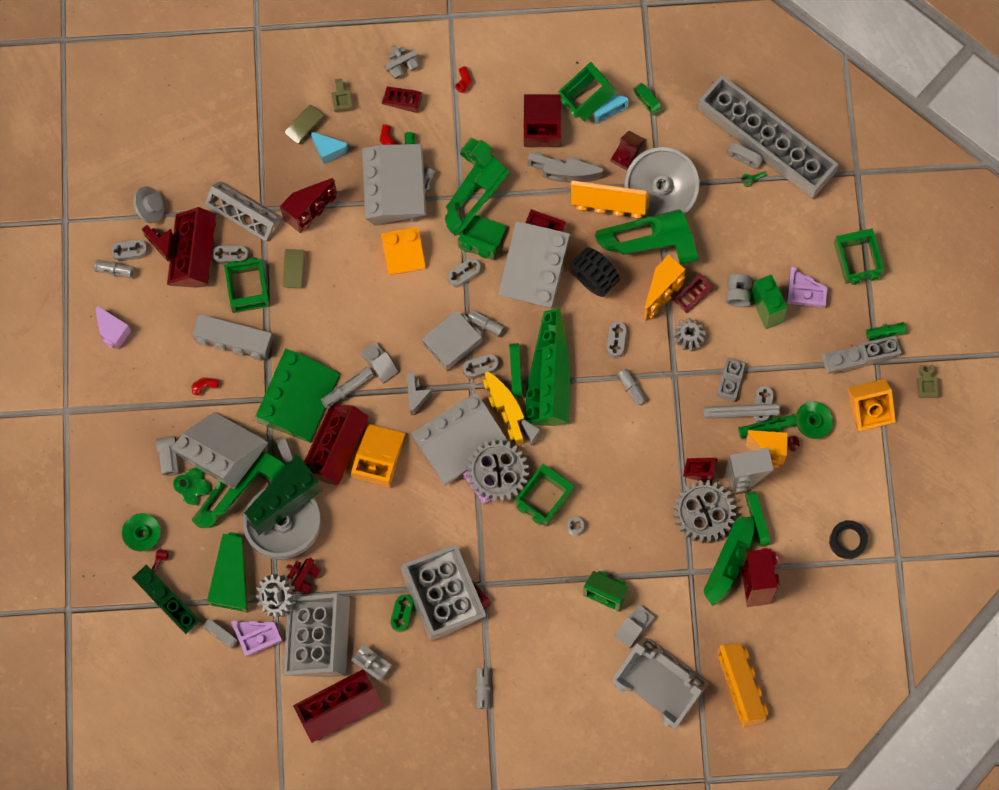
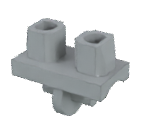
(394, 66)
(371, 663)

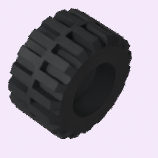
(595, 271)

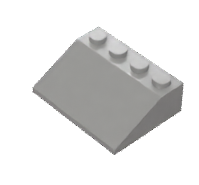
(393, 183)
(534, 264)
(454, 435)
(220, 448)
(442, 592)
(317, 636)

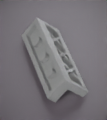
(243, 204)

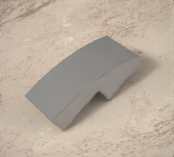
(731, 379)

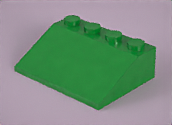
(294, 396)

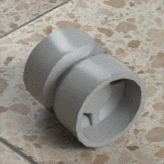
(739, 288)

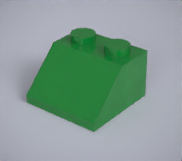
(605, 590)

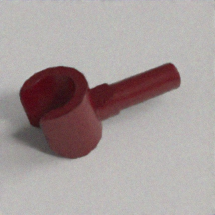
(792, 441)
(160, 555)

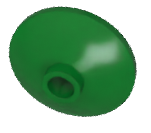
(819, 414)
(134, 526)

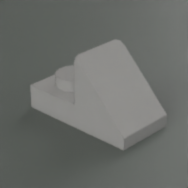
(379, 362)
(416, 398)
(634, 626)

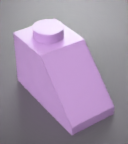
(111, 328)

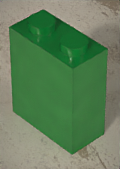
(768, 301)

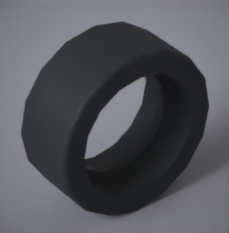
(848, 524)

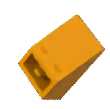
(666, 279)
(378, 455)

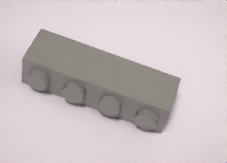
(232, 337)

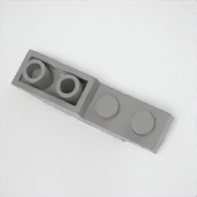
(572, 170)
(862, 355)

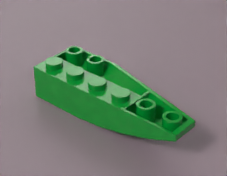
(549, 374)

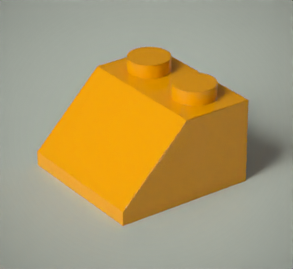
(403, 251)
(872, 404)
(773, 440)

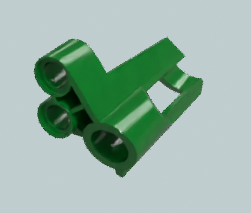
(486, 174)
(667, 230)
(265, 466)

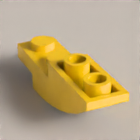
(504, 401)

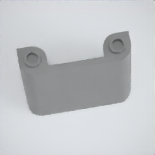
(660, 681)

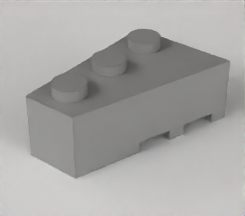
(748, 469)

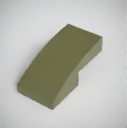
(304, 123)
(293, 268)

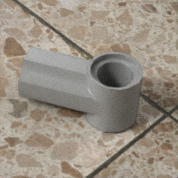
(167, 456)

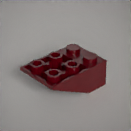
(542, 120)
(308, 203)

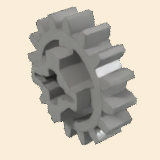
(276, 595)

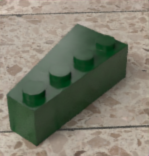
(283, 495)

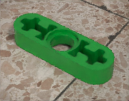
(515, 370)
(759, 522)

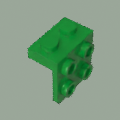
(482, 237)

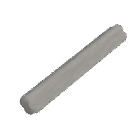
(741, 410)

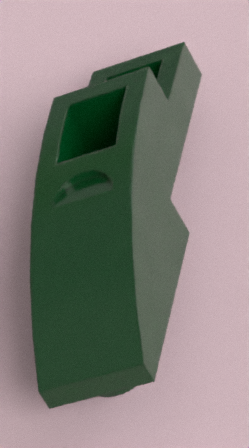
(165, 599)

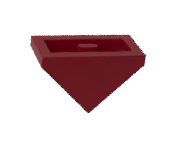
(700, 469)

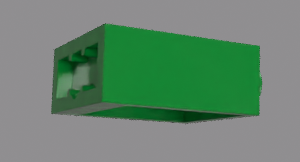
(579, 83)
(853, 239)
(250, 302)
(555, 479)

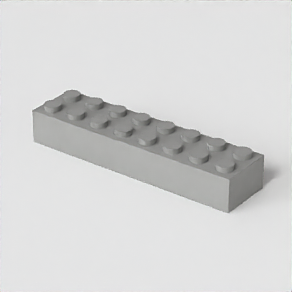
(767, 136)

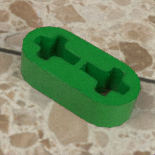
(647, 99)
(397, 612)

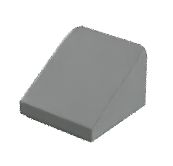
(530, 431)

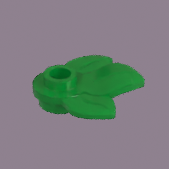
(194, 486)

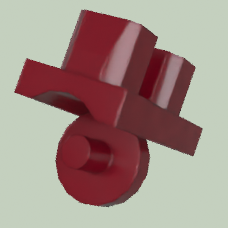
(307, 567)

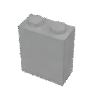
(452, 340)

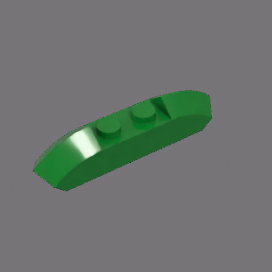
(730, 560)

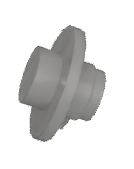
(148, 204)

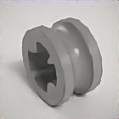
(576, 520)

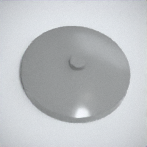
(667, 177)
(290, 535)

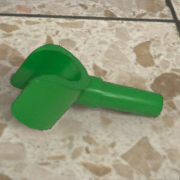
(752, 178)

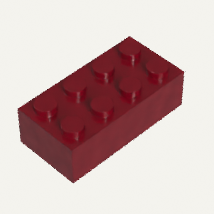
(759, 577)

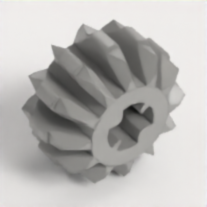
(687, 340)

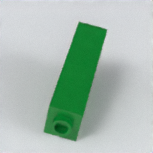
(228, 582)

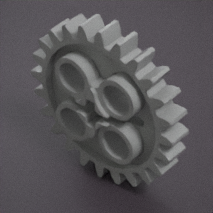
(480, 472)
(720, 505)

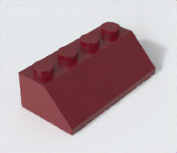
(191, 248)
(335, 442)
(337, 705)

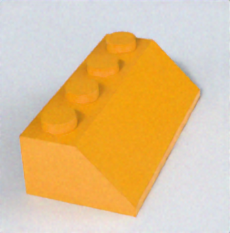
(610, 198)
(741, 684)

